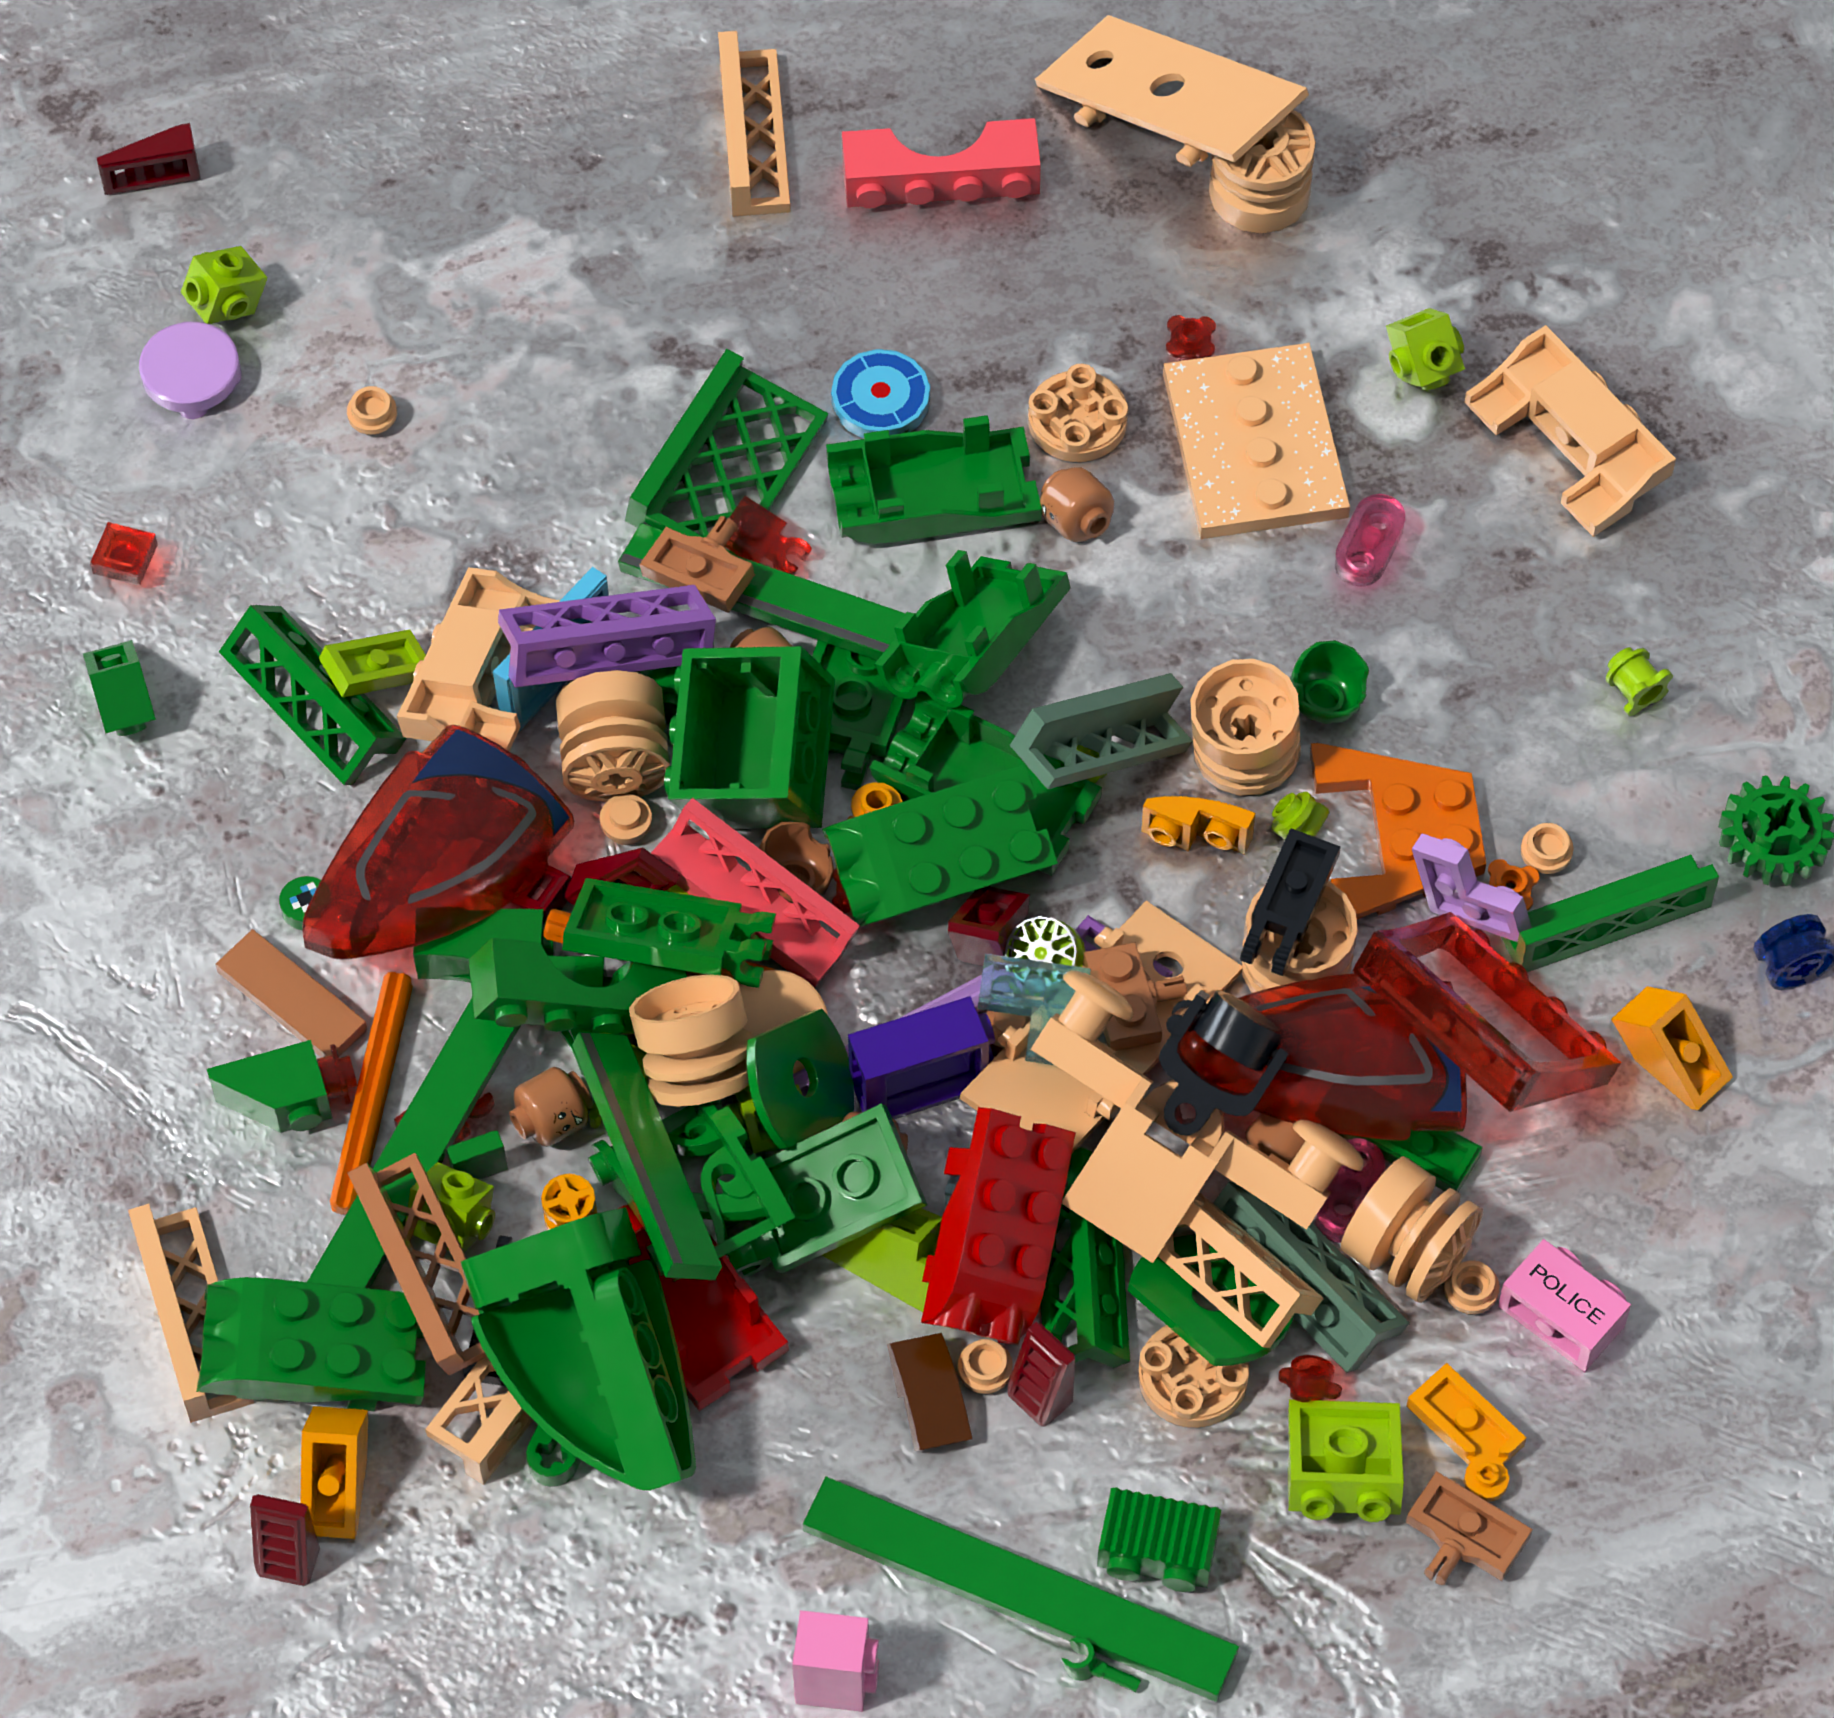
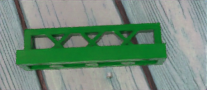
(299, 654)
(1614, 912)
(1098, 1290)

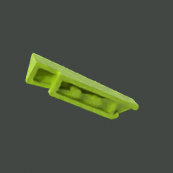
(894, 1256)

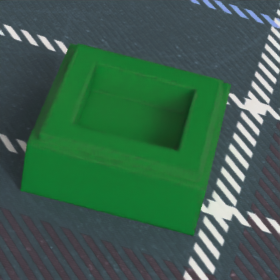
(479, 1155)

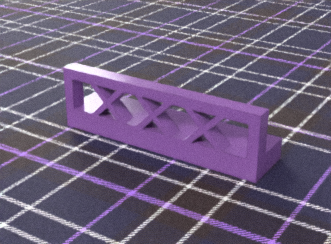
(612, 641)

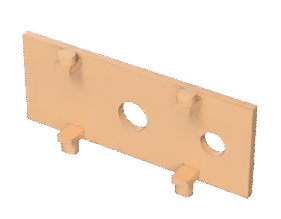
(1216, 111)
(1054, 1097)

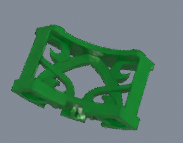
(748, 1196)

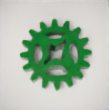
(1764, 812)

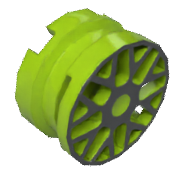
(1047, 941)

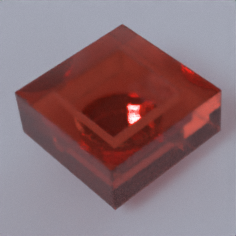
(123, 553)

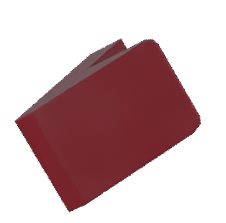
(986, 923)

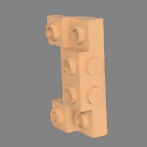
(1581, 420)
(457, 673)

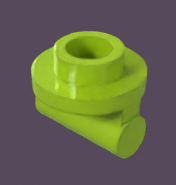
(1299, 813)

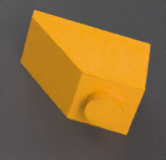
(1673, 1045)
(334, 1469)

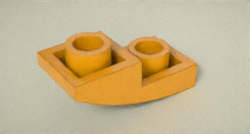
(1180, 819)

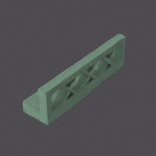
(1092, 723)
(1343, 1317)

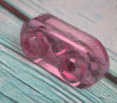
(1367, 543)
(1349, 1188)

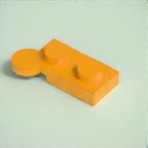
(1470, 1429)

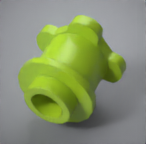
(1637, 679)

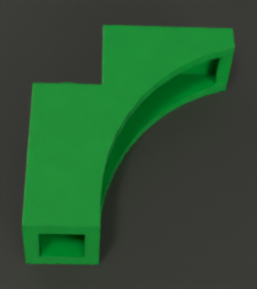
(449, 955)

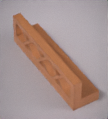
(405, 1260)

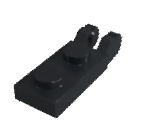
(1291, 896)

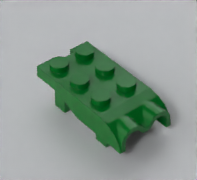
(931, 482)
(970, 632)
(955, 746)
(939, 845)
(309, 1343)

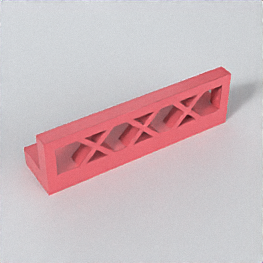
(712, 872)

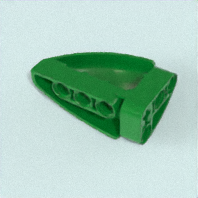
(588, 1346)

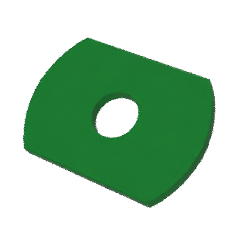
(770, 1065)
(1204, 1330)

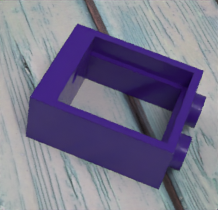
(920, 1058)

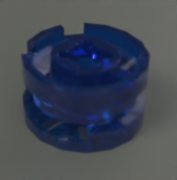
(1795, 951)

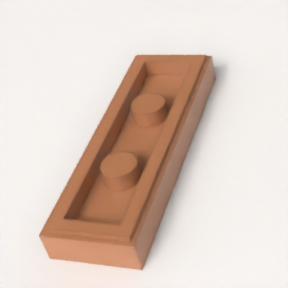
(290, 995)

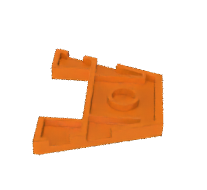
(1405, 803)

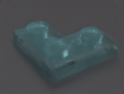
(1025, 990)

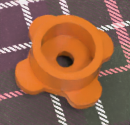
(1522, 878)

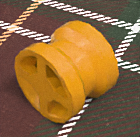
(567, 1193)

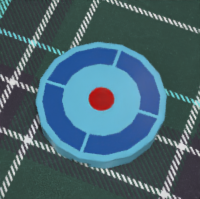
(880, 393)

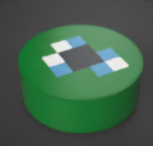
(296, 898)

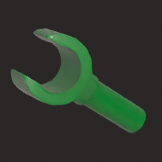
(1095, 1667)

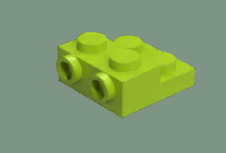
(1345, 1459)

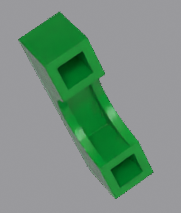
(520, 985)

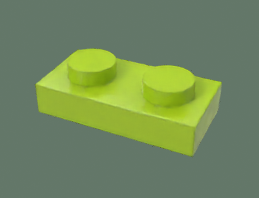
(372, 662)

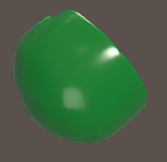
(1330, 682)

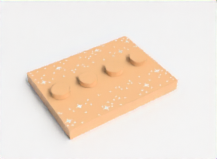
(1255, 441)

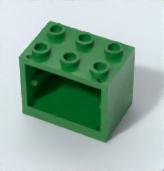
(751, 735)

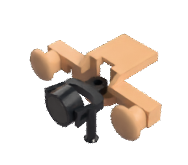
(1136, 1183)

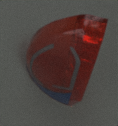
(436, 849)
(1350, 1063)

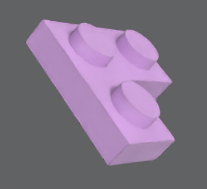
(1453, 888)

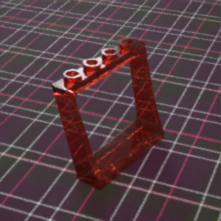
(1467, 1038)

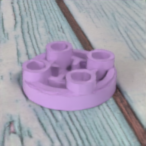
(190, 368)

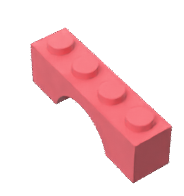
(888, 173)

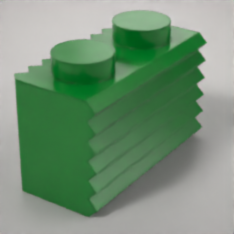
(1158, 1539)

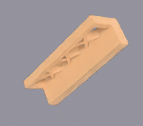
(736, 122)
(1249, 1261)
(170, 1305)
(497, 1432)

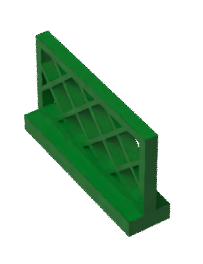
(696, 430)

